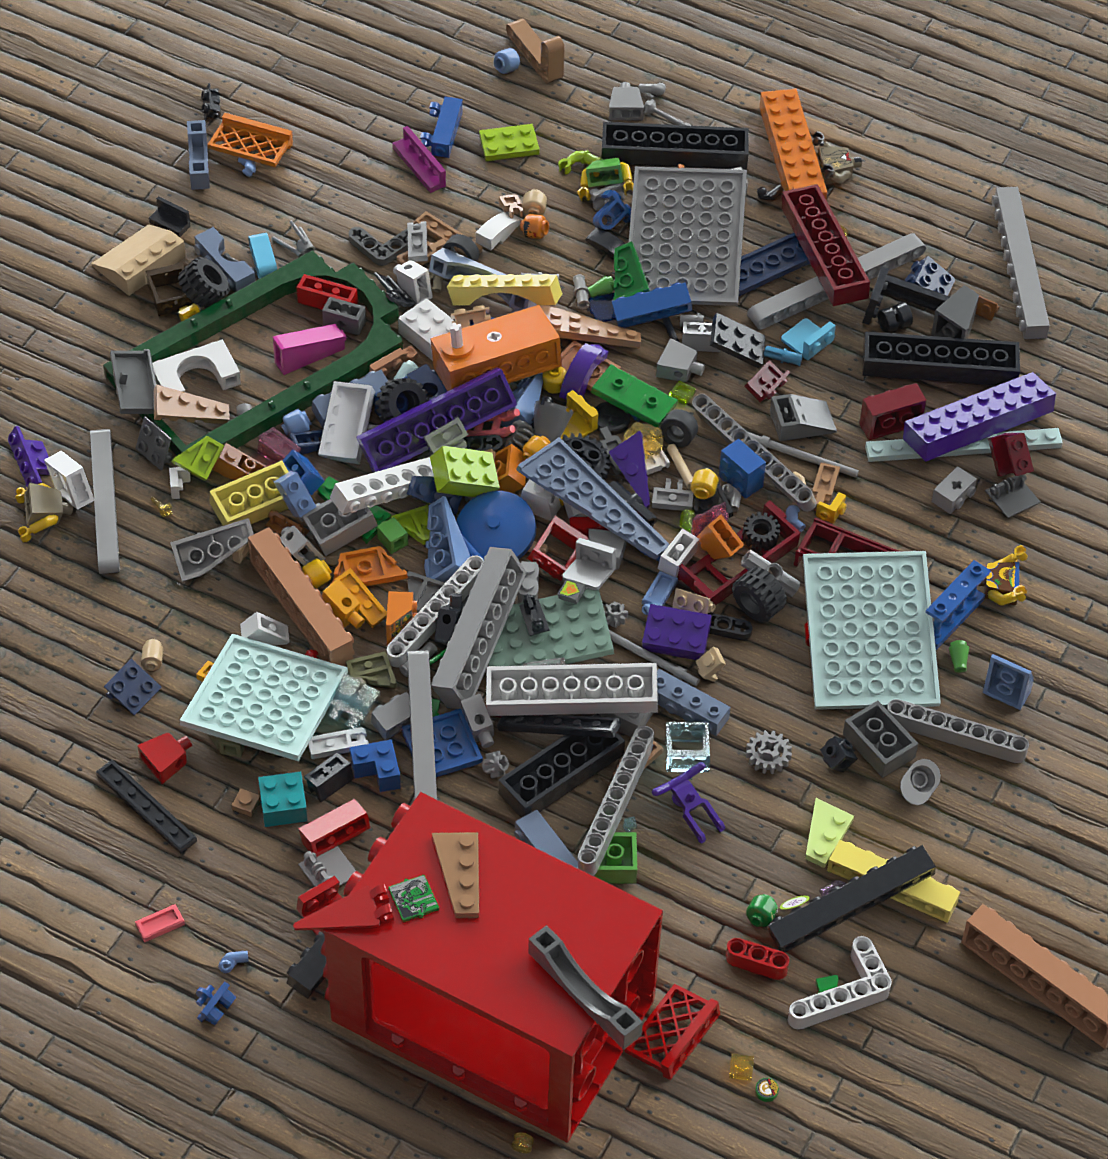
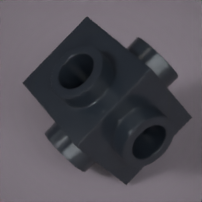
(838, 754)

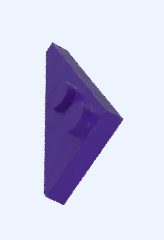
(631, 461)

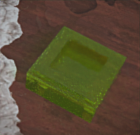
(682, 392)

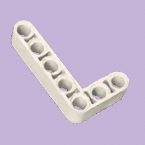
(866, 985)

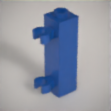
(446, 127)

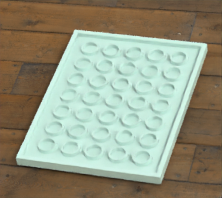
(870, 629)

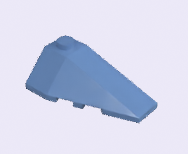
(526, 395)
(445, 544)

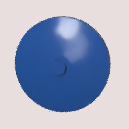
(498, 521)

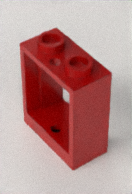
(558, 529)

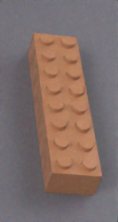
(299, 598)
(1038, 972)

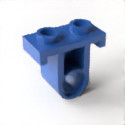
(613, 210)

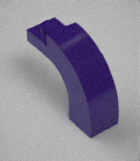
(582, 368)

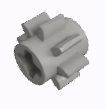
(615, 614)
(495, 764)

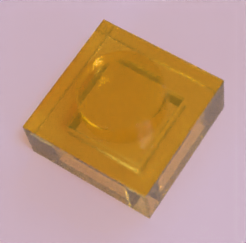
(741, 1067)

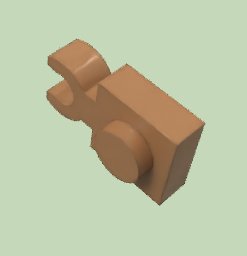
(511, 204)

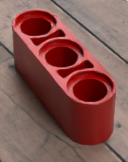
(750, 950)

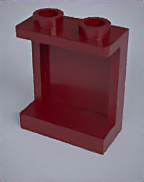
(1010, 454)

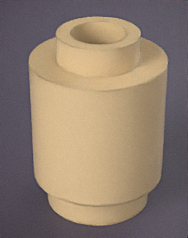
(152, 655)

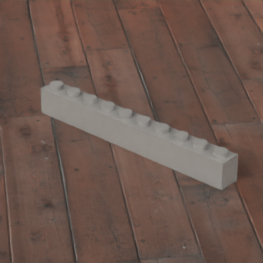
(1021, 263)

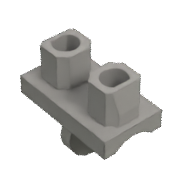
(598, 201)

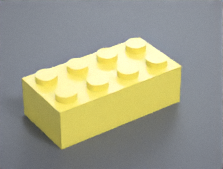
(249, 496)

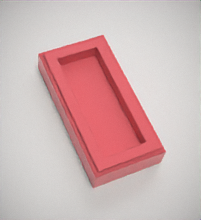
(159, 923)

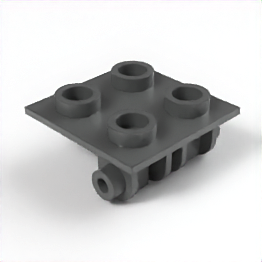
(154, 444)
(1012, 495)

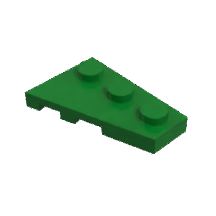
(628, 272)

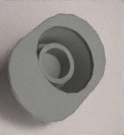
(920, 781)

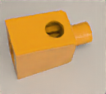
(343, 604)

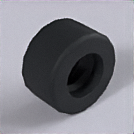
(683, 420)

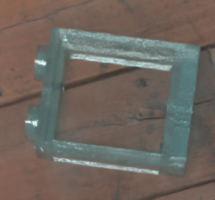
(685, 759)

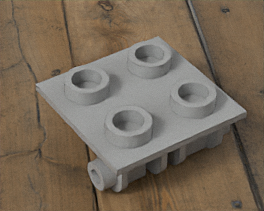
(326, 866)

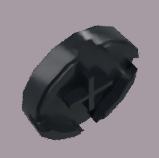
(612, 417)

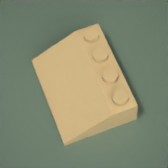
(141, 252)

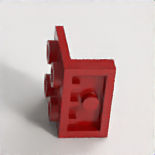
(318, 898)

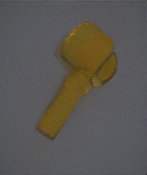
(165, 509)

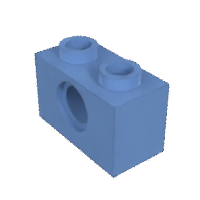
(295, 494)

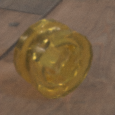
(522, 1143)

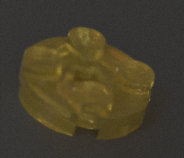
(651, 434)

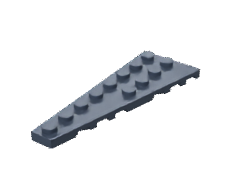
(576, 483)

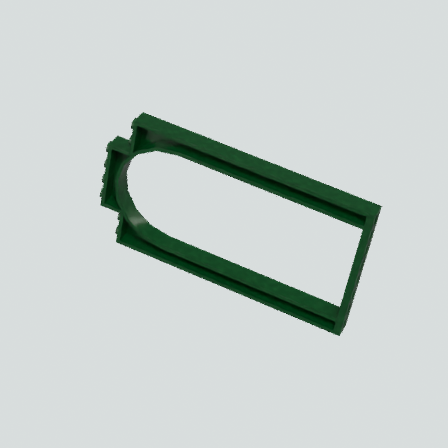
(250, 299)

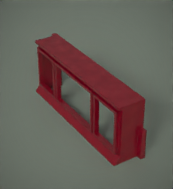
(838, 537)
(688, 576)

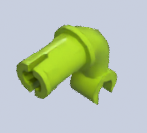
(584, 157)

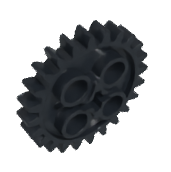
(590, 453)

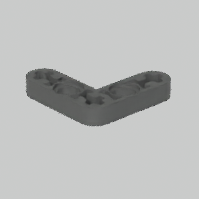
(378, 249)

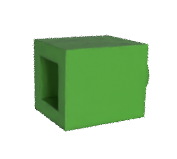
(392, 535)

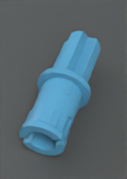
(783, 355)

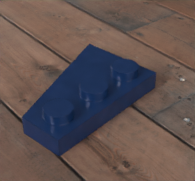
(424, 489)

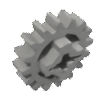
(768, 752)

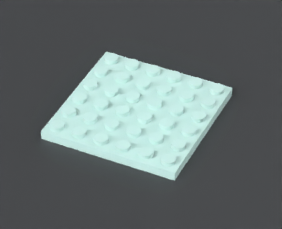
(264, 697)

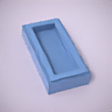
(660, 589)

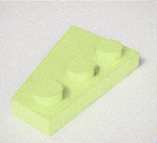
(826, 830)

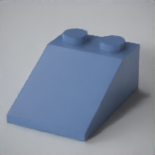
(1008, 682)

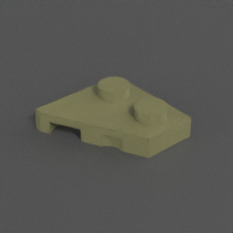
(373, 669)

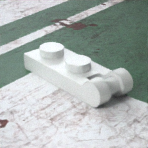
(336, 742)

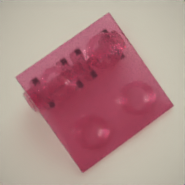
(702, 520)

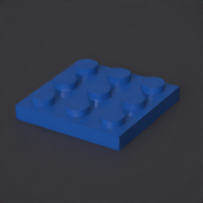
(453, 743)

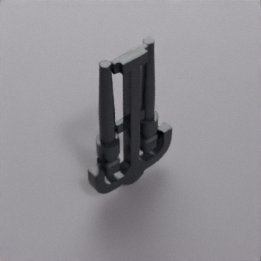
(395, 295)

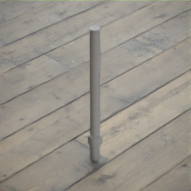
(767, 442)
(678, 672)

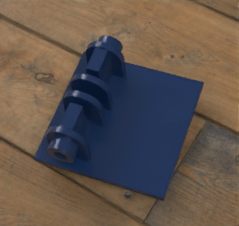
(132, 687)

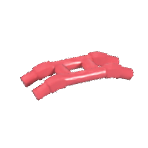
(496, 430)

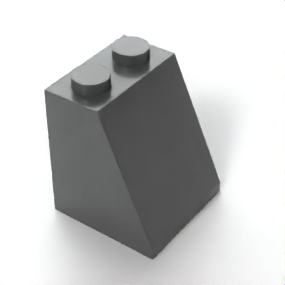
(956, 315)

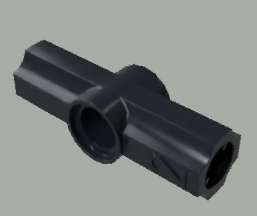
(635, 502)

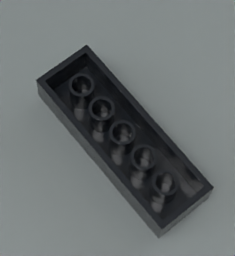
(558, 771)

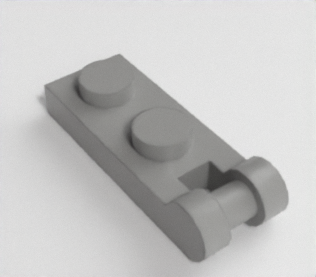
(417, 241)

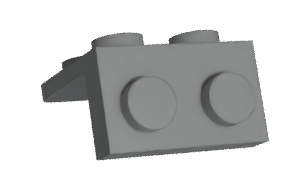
(592, 564)

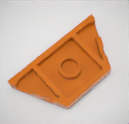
(371, 566)

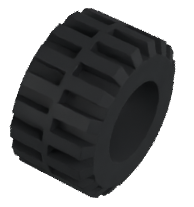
(203, 282)
(390, 392)
(759, 594)

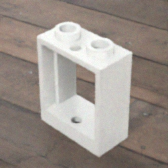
(69, 479)

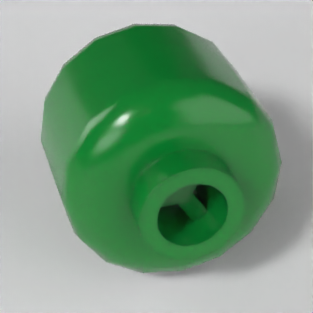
(761, 910)

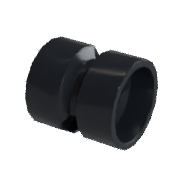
(896, 317)

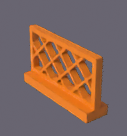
(254, 131)

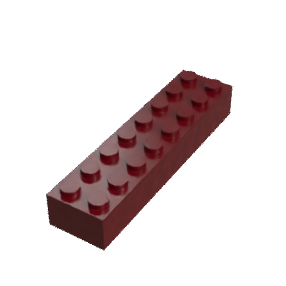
(825, 245)

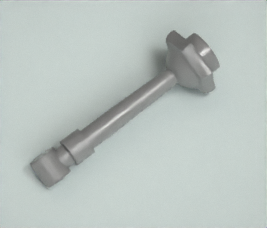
(650, 107)

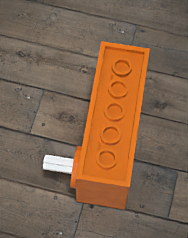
(516, 343)

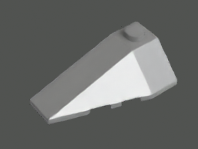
(207, 549)

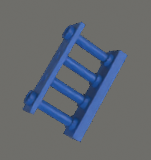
(957, 602)

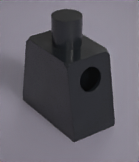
(448, 617)

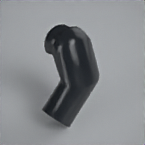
(763, 194)

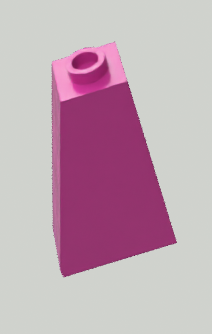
(306, 347)

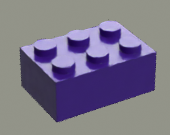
(676, 632)

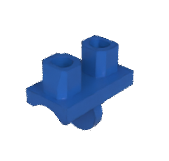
(222, 996)

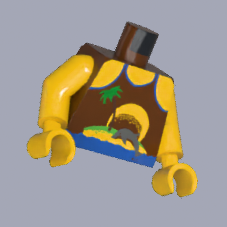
(1003, 581)

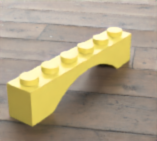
(537, 288)

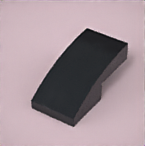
(604, 240)

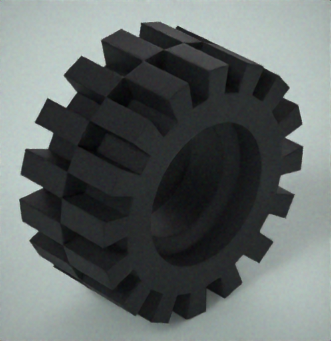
(757, 540)

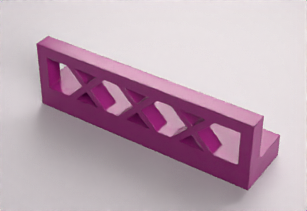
(420, 161)

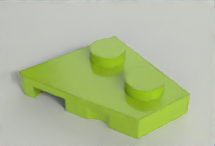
(200, 457)

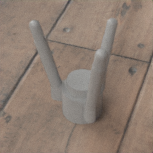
(303, 244)

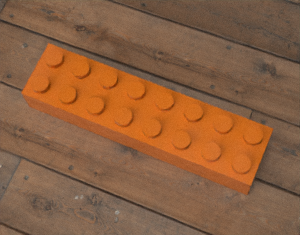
(790, 140)

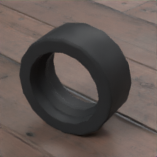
(463, 243)

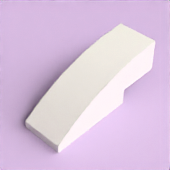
(497, 230)

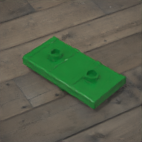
(634, 396)

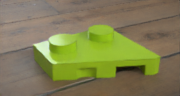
(415, 523)

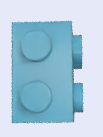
(808, 338)

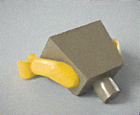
(42, 508)

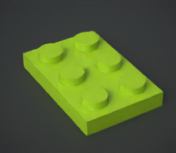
(509, 142)

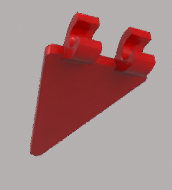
(352, 911)

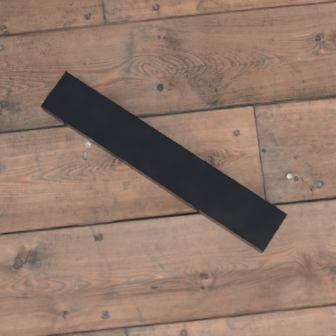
(561, 725)
(146, 806)

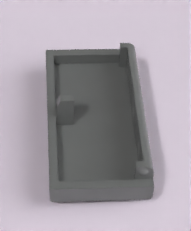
(134, 381)

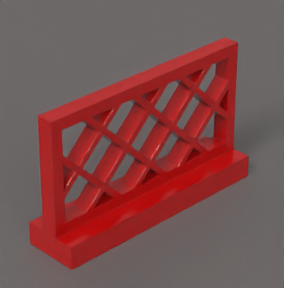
(690, 1035)

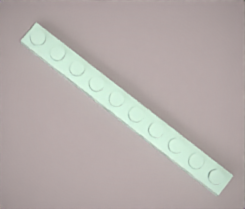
(900, 450)

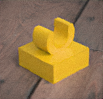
(188, 311)

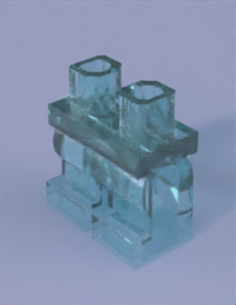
(351, 703)

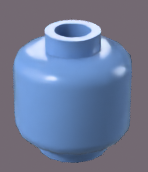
(506, 60)
(296, 422)

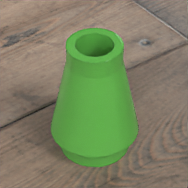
(602, 287)
(959, 655)

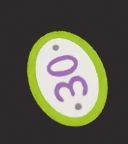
(794, 902)

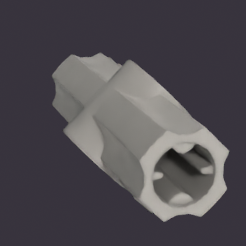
(787, 582)

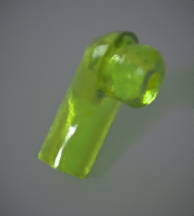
(686, 519)

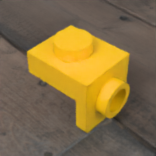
(831, 512)

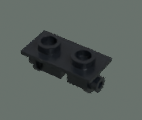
(211, 103)
(533, 615)

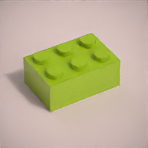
(464, 471)

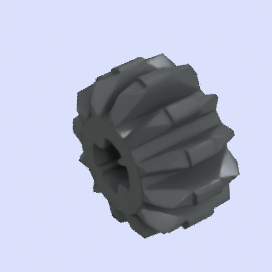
(520, 436)

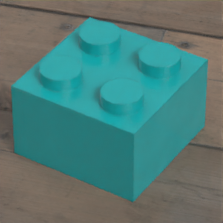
(282, 799)

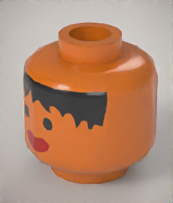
(534, 226)

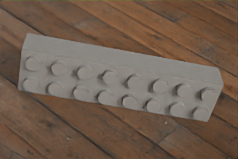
(479, 627)

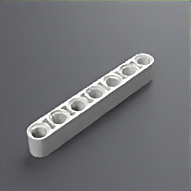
(427, 616)

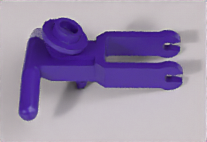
(688, 798)

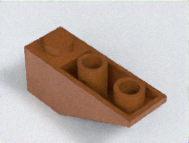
(235, 464)

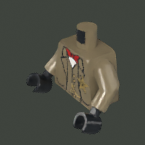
(834, 161)

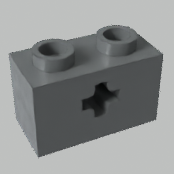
(345, 315)

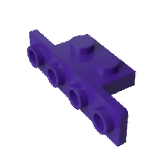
(29, 456)

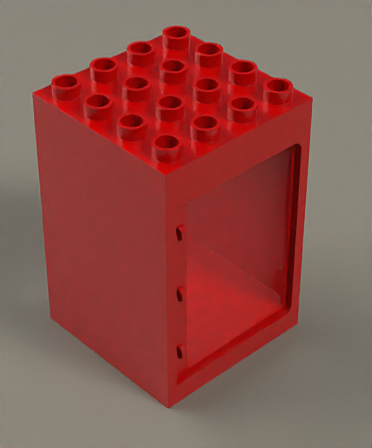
(468, 992)

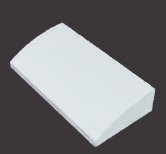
(346, 419)

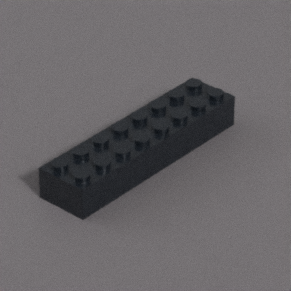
(676, 145)
(940, 358)

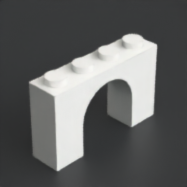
(212, 357)

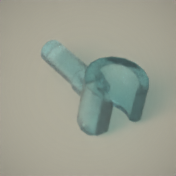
(629, 824)

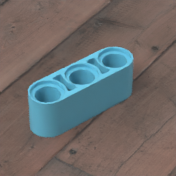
(262, 254)

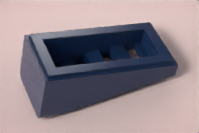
(309, 446)

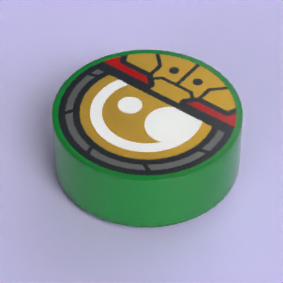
(766, 1089)

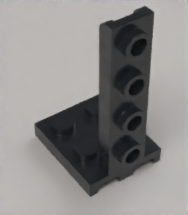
(902, 290)

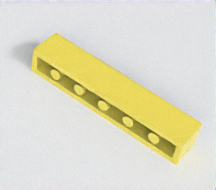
(926, 896)

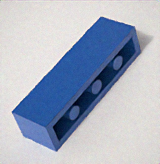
(652, 305)

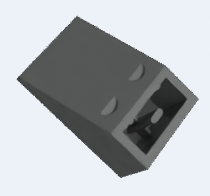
(800, 417)

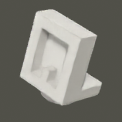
(177, 478)

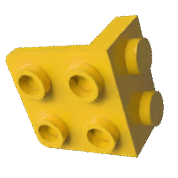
(584, 416)

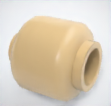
(534, 202)

